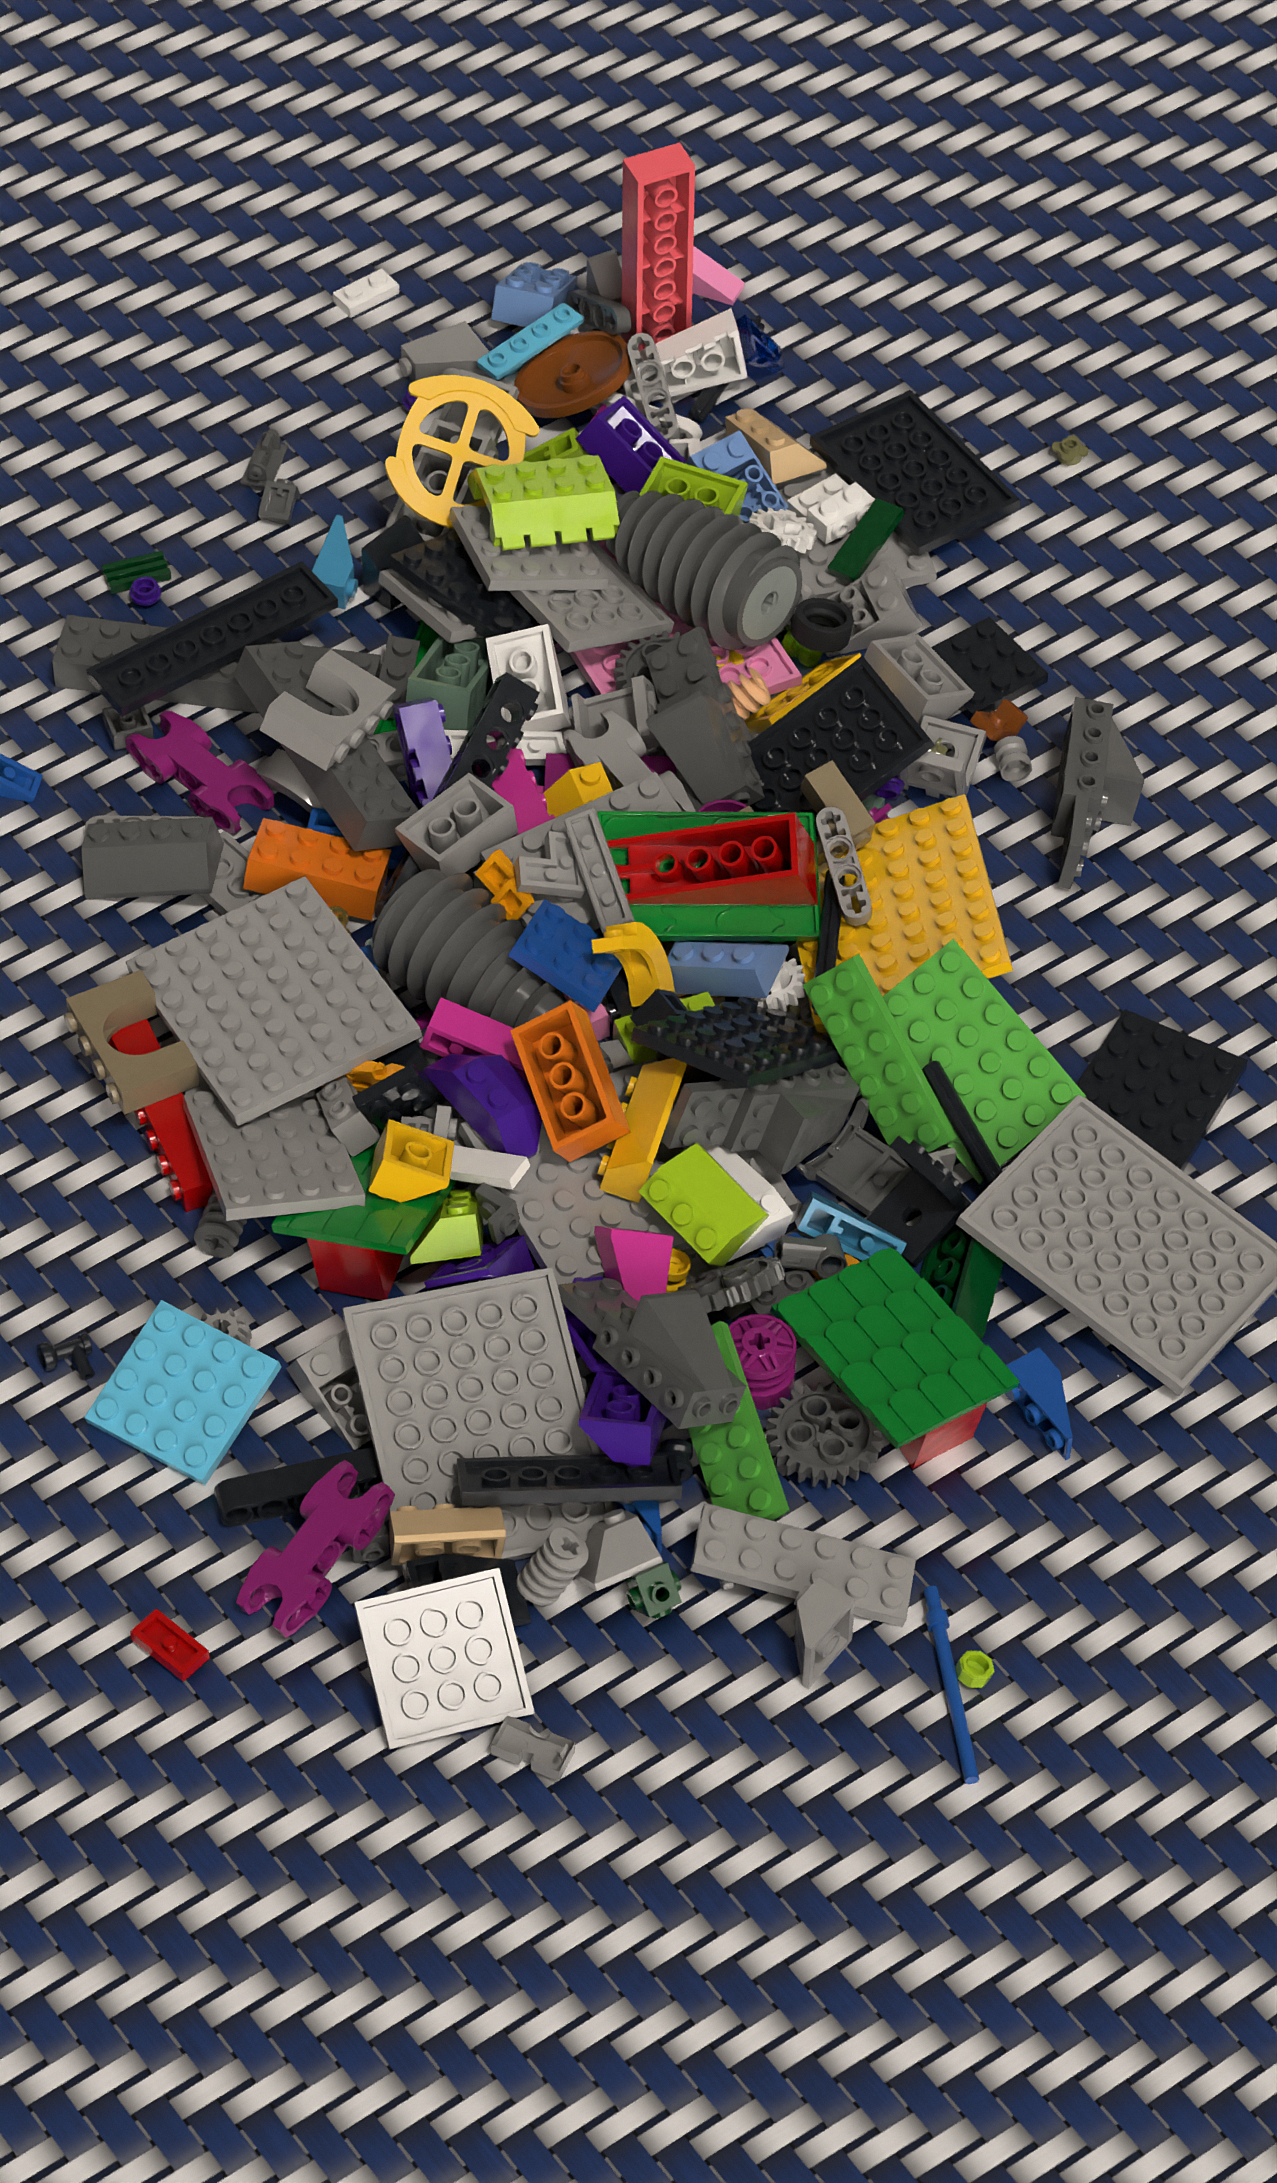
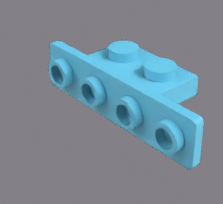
(530, 341)

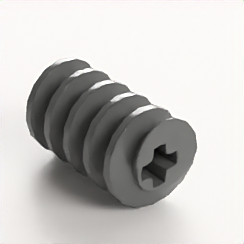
(214, 1233)

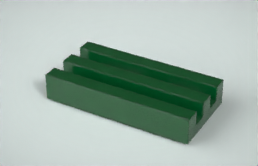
(135, 568)

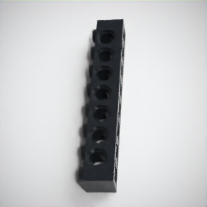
(505, 693)

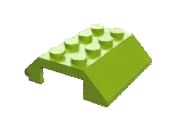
(547, 500)

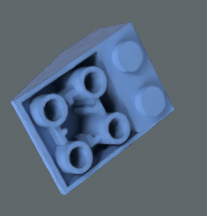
(530, 293)
(737, 460)

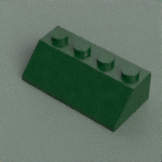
(964, 1276)

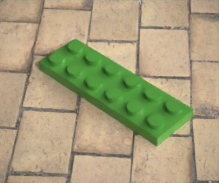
(878, 1056)
(736, 1452)

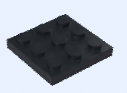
(990, 666)

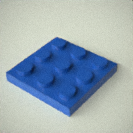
(562, 955)

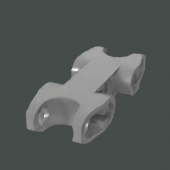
(620, 756)

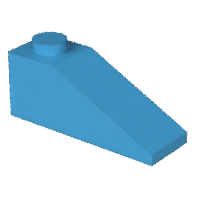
(335, 564)
(855, 1233)

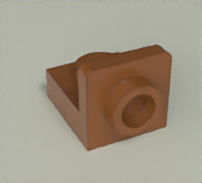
(1000, 723)

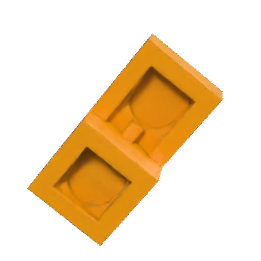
(500, 878)

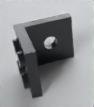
(401, 1093)
(925, 1189)

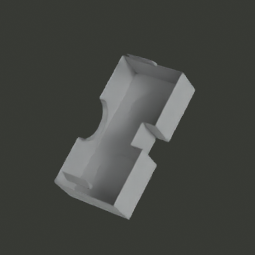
(519, 1741)

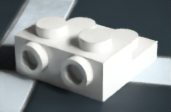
(832, 507)

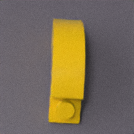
(640, 956)

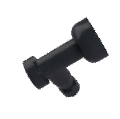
(77, 1349)

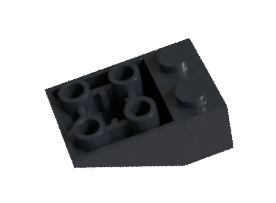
(448, 1566)

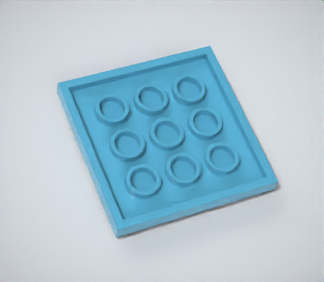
(183, 1392)

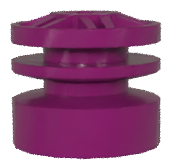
(767, 1357)

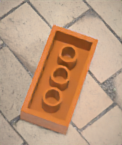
(328, 861)
(570, 1081)

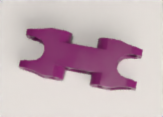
(187, 759)
(301, 1568)

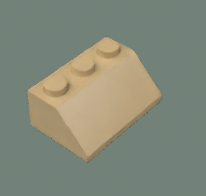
(775, 449)
(446, 1531)

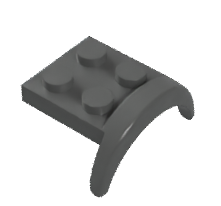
(858, 1165)

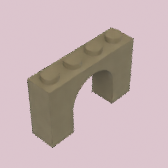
(829, 788)
(130, 1079)

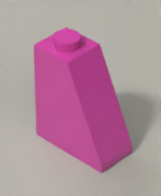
(635, 1259)

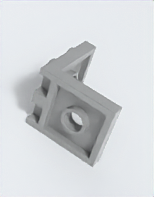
(945, 773)

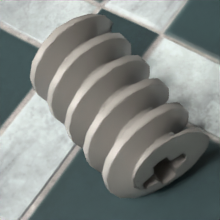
(553, 1567)

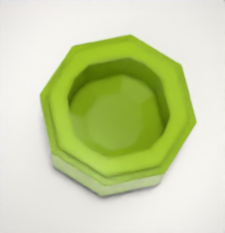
(974, 1669)

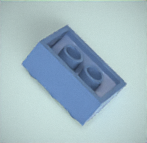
(725, 967)

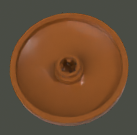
(573, 374)

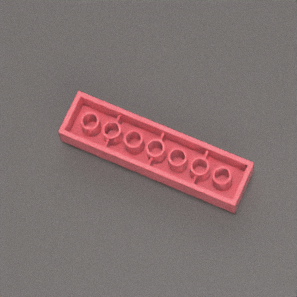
(658, 241)

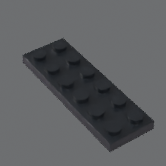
(565, 1480)

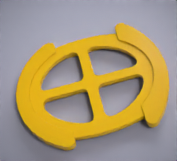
(478, 396)

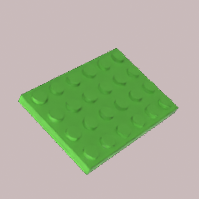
(986, 1050)

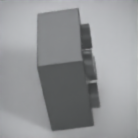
(121, 727)

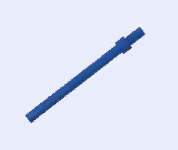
(938, 1623)

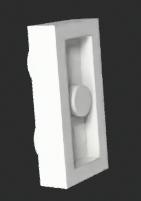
(366, 293)

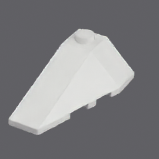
(760, 1191)

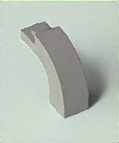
(283, 776)

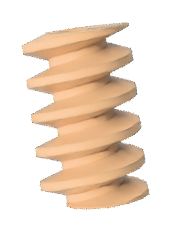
(749, 694)

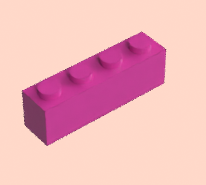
(520, 790)
(463, 1031)

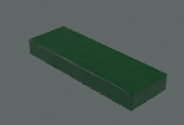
(865, 540)

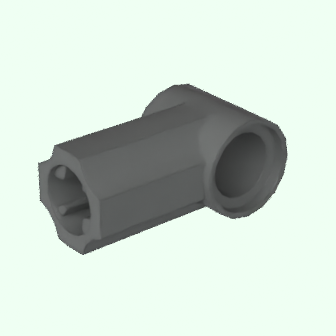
(818, 1254)

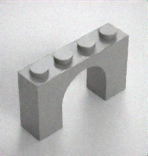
(327, 737)

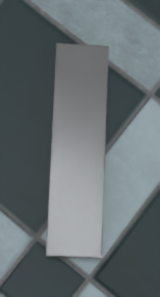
(598, 868)

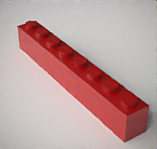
(168, 1128)

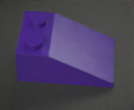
(496, 1261)

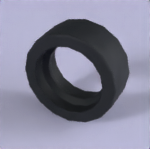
(818, 637)

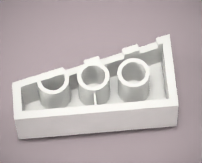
(696, 358)

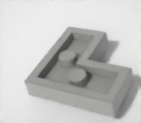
(556, 874)

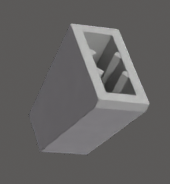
(444, 349)

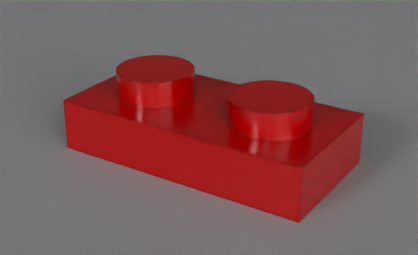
(169, 1645)

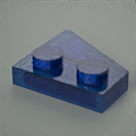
(758, 346)

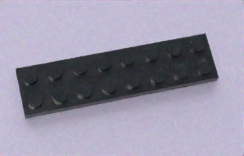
(211, 638)

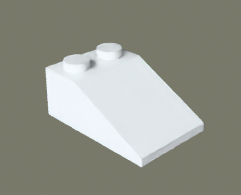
(533, 660)

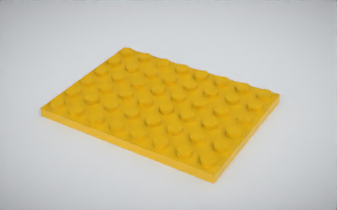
(923, 892)

